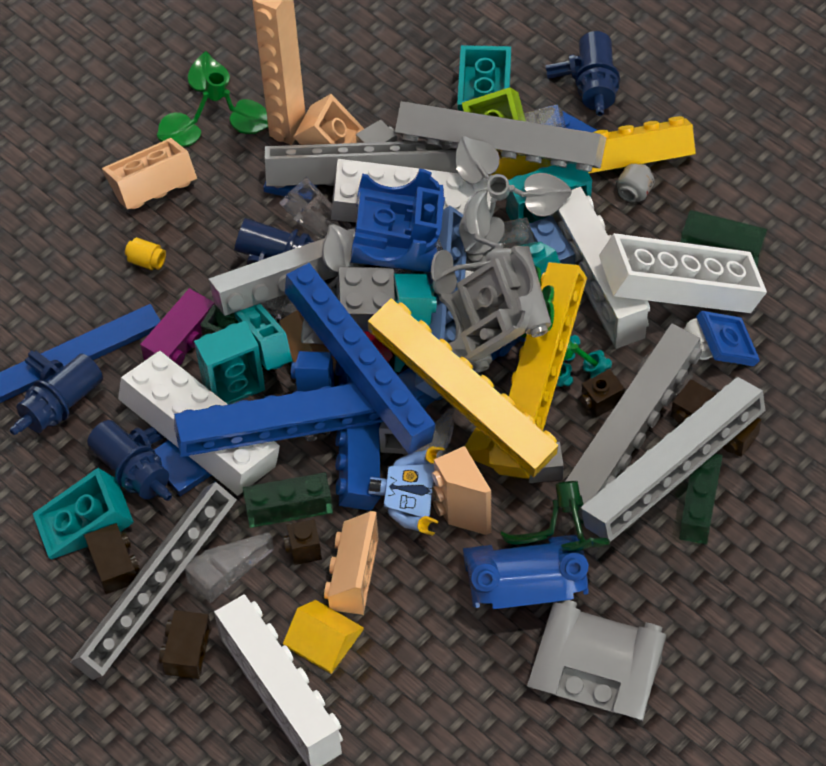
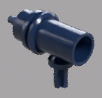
(592, 71)
(264, 241)
(56, 391)
(131, 458)

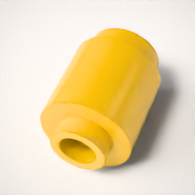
(145, 254)

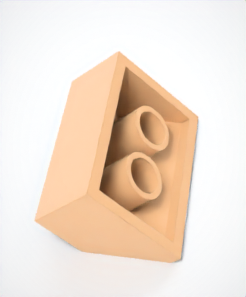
(150, 173)
(461, 492)
(353, 564)

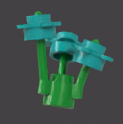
(594, 362)

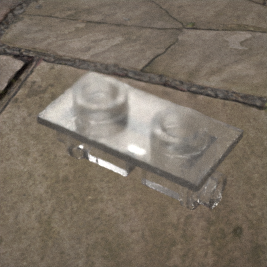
(517, 233)

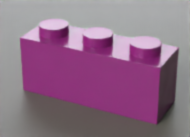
(178, 328)

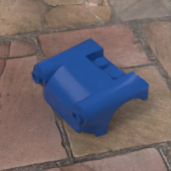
(398, 223)
(526, 573)

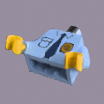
(409, 490)

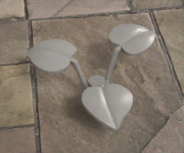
(477, 161)
(476, 222)
(335, 254)

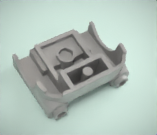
(497, 307)
(597, 660)

